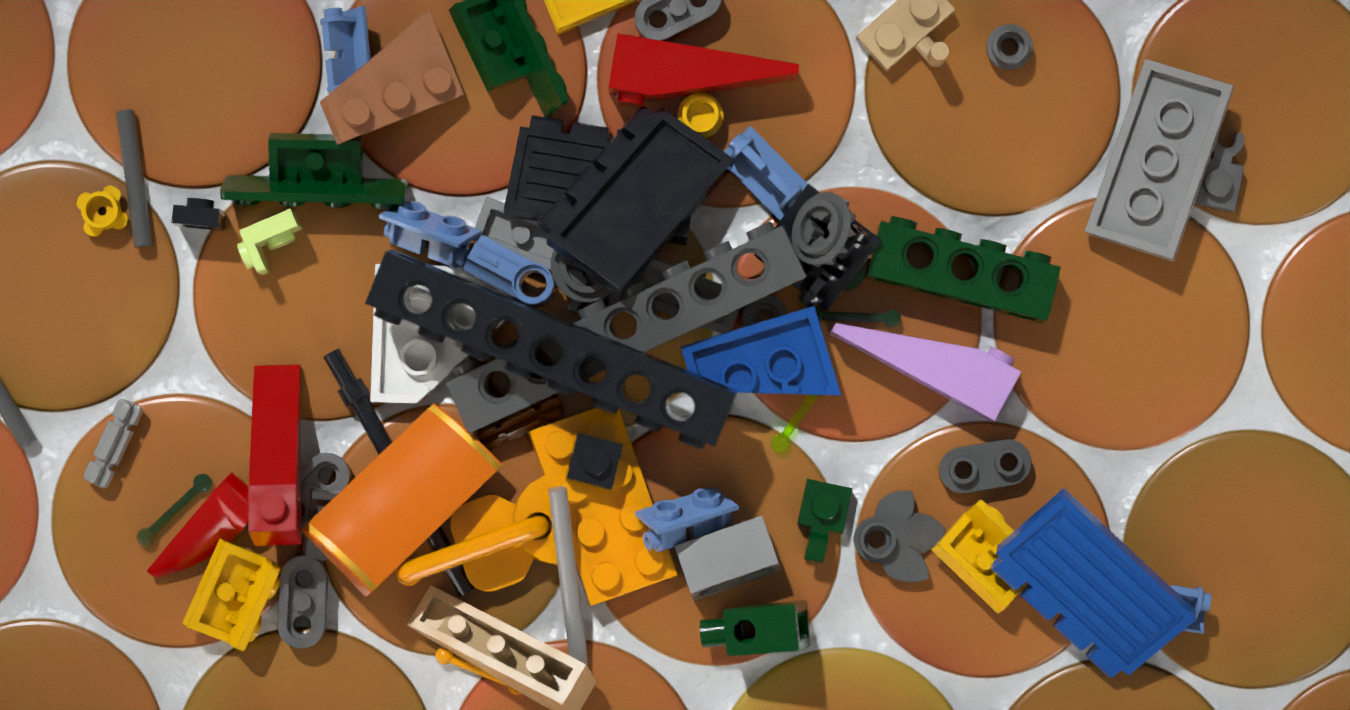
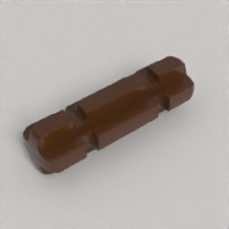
(520, 422)

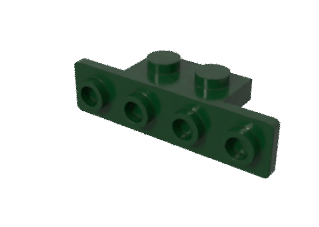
(509, 49)
(314, 170)

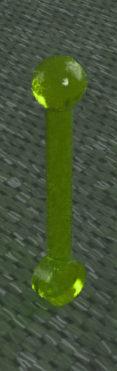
(780, 441)

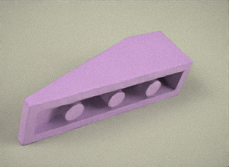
(957, 372)

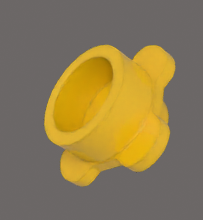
(90, 205)

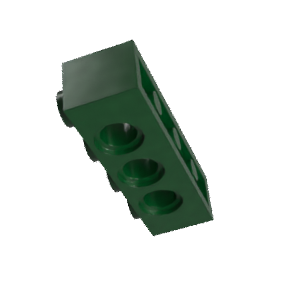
(1029, 301)

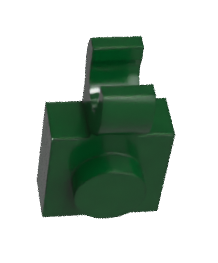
(824, 511)

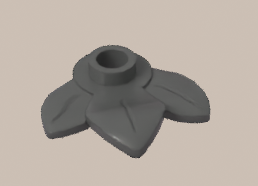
(905, 537)

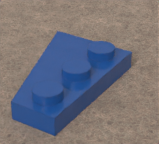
(768, 357)

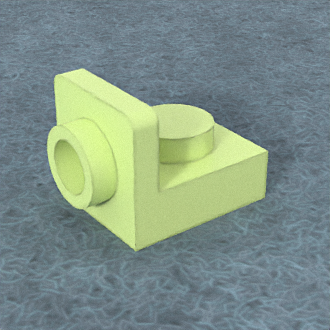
(274, 232)

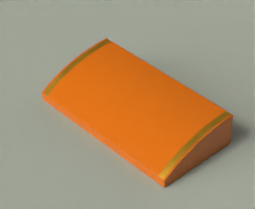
(401, 498)

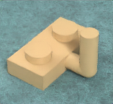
(907, 27)

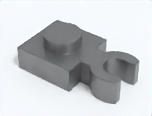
(1222, 178)

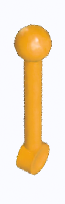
(445, 657)

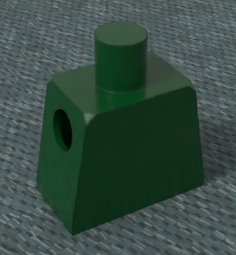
(777, 625)

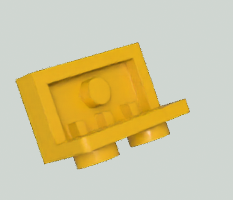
(972, 548)
(233, 595)

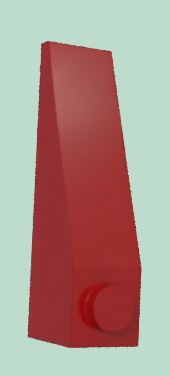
(670, 70)
(275, 456)

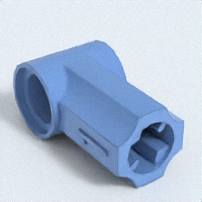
(507, 270)

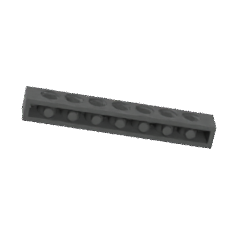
(782, 267)

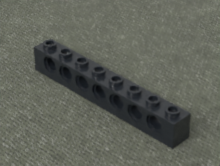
(401, 273)

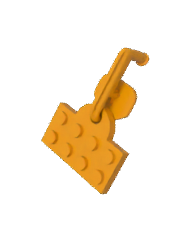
(502, 538)

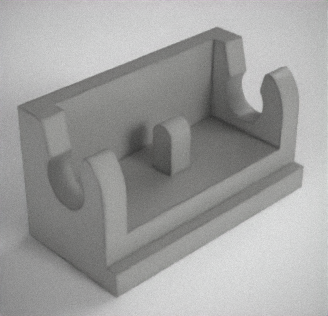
(727, 558)

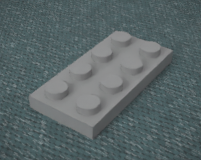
(1159, 160)

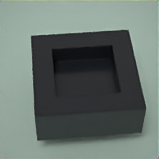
(199, 215)
(594, 461)

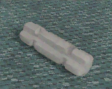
(113, 443)

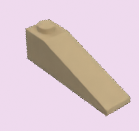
(503, 651)

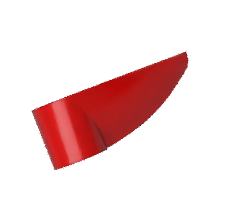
(219, 517)

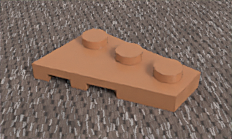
(394, 84)

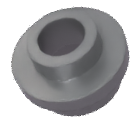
(1019, 37)

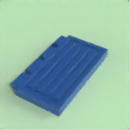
(1094, 583)

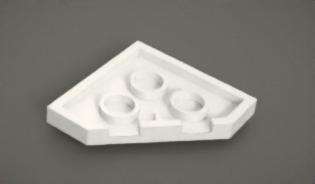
(410, 365)

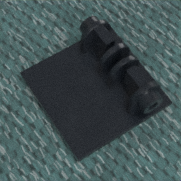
(829, 280)

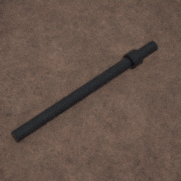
(354, 394)

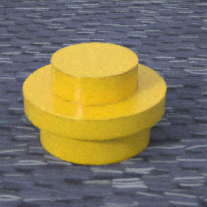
(701, 114)

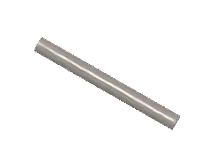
(568, 573)

